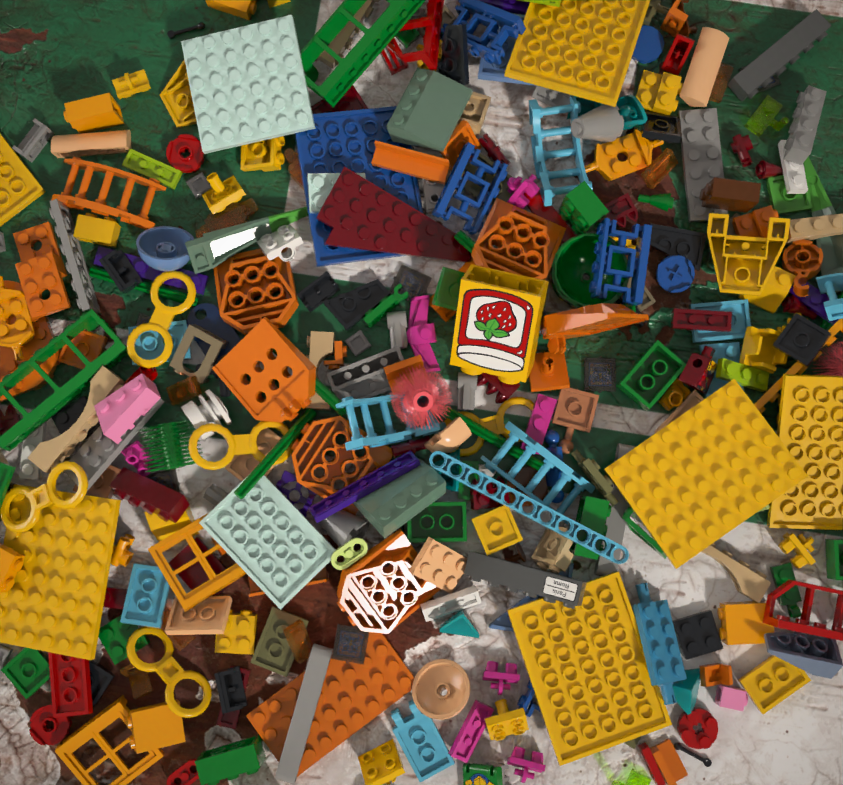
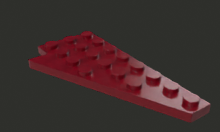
(376, 221)

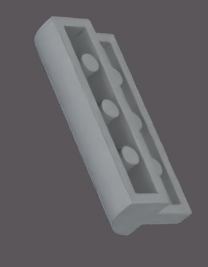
(364, 377)

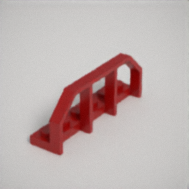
(431, 39)
(802, 625)

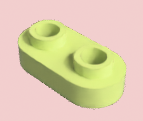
(349, 553)

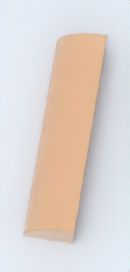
(704, 67)
(91, 144)

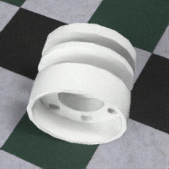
(208, 412)

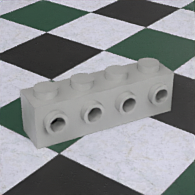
(804, 125)
(431, 189)

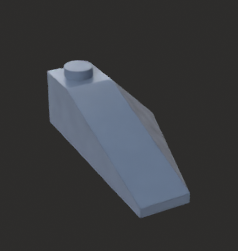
(806, 651)

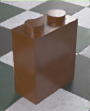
(730, 195)

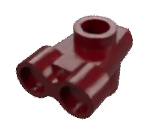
(742, 146)

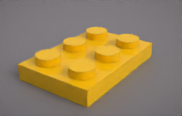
(772, 682)

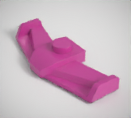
(420, 333)

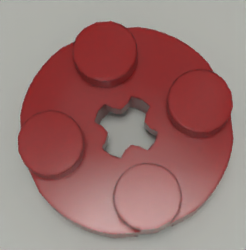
(177, 146)
(48, 736)
(703, 738)

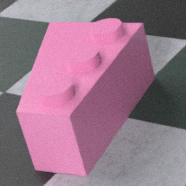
(125, 406)

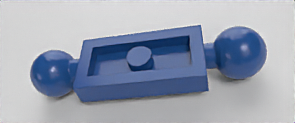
(553, 474)

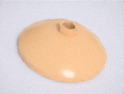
(432, 680)

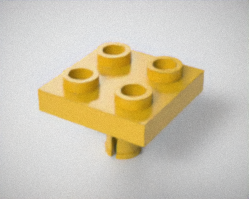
(222, 192)
(506, 721)
(381, 764)

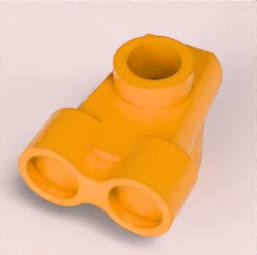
(674, 395)
(121, 552)

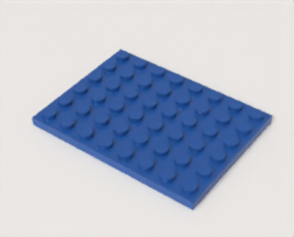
(348, 142)

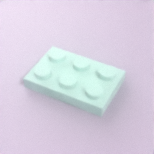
(319, 188)

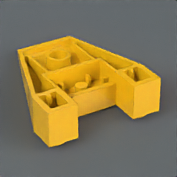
(178, 98)
(743, 261)

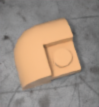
(450, 437)

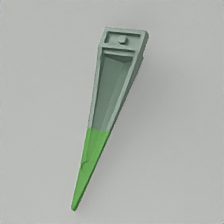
(222, 244)
(832, 245)

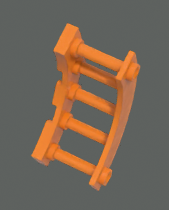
(99, 206)

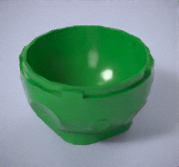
(575, 260)

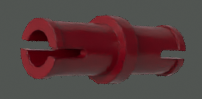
(493, 150)
(410, 445)

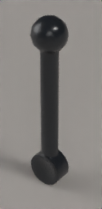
(171, 34)
(706, 761)

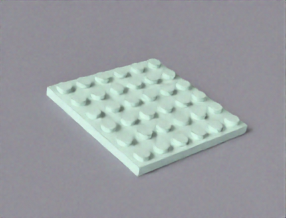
(248, 84)

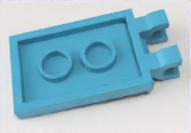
(421, 743)

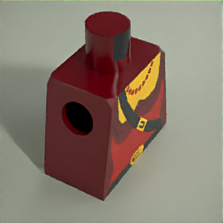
(699, 370)

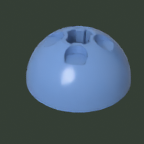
(164, 247)

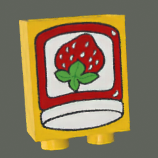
(498, 323)

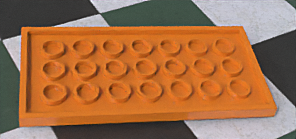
(347, 702)

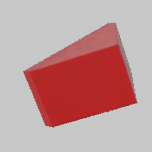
(677, 54)

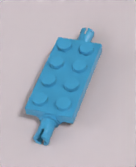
(659, 643)

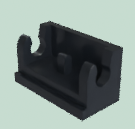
(121, 271)
(318, 291)
(231, 689)

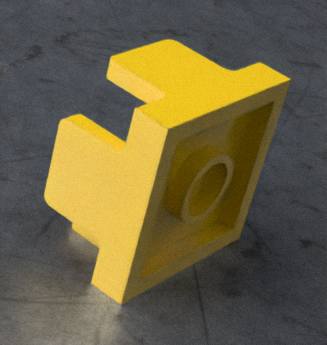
(759, 350)
(496, 529)

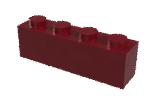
(149, 495)

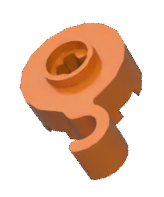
(804, 269)

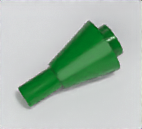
(661, 201)

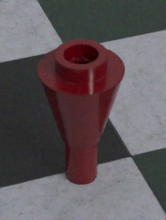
(766, 170)
(793, 305)

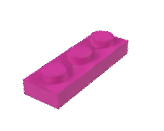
(539, 419)
(470, 731)

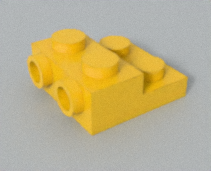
(659, 92)
(263, 155)
(238, 634)

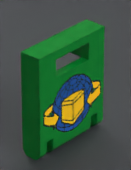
(481, 774)

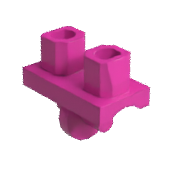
(527, 186)
(134, 456)
(510, 676)
(535, 763)

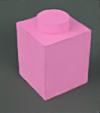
(731, 697)

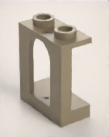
(216, 345)

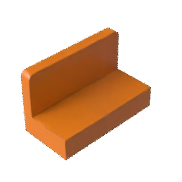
(674, 20)
(397, 368)
(668, 762)

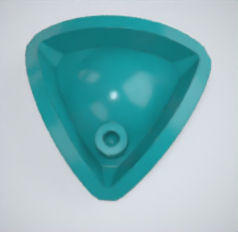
(632, 111)

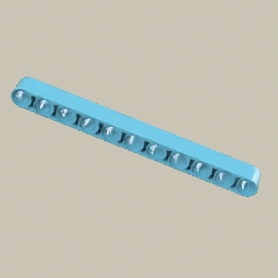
(538, 508)

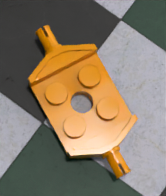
(634, 146)
(20, 332)

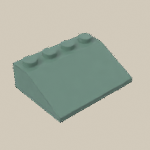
(428, 110)
(402, 498)

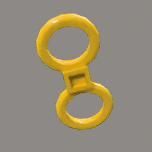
(161, 319)
(492, 423)
(237, 444)
(44, 496)
(169, 672)

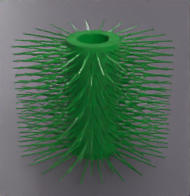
(171, 445)

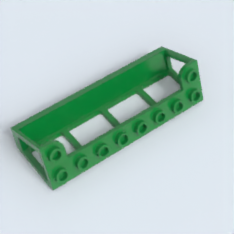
(362, 54)
(69, 391)

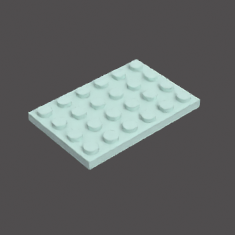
(269, 540)

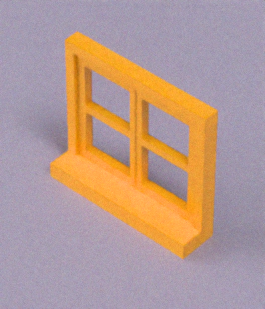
(207, 589)
(92, 730)

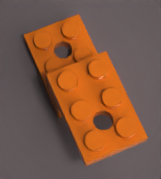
(41, 270)

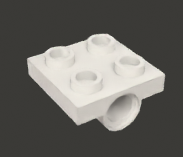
(274, 243)

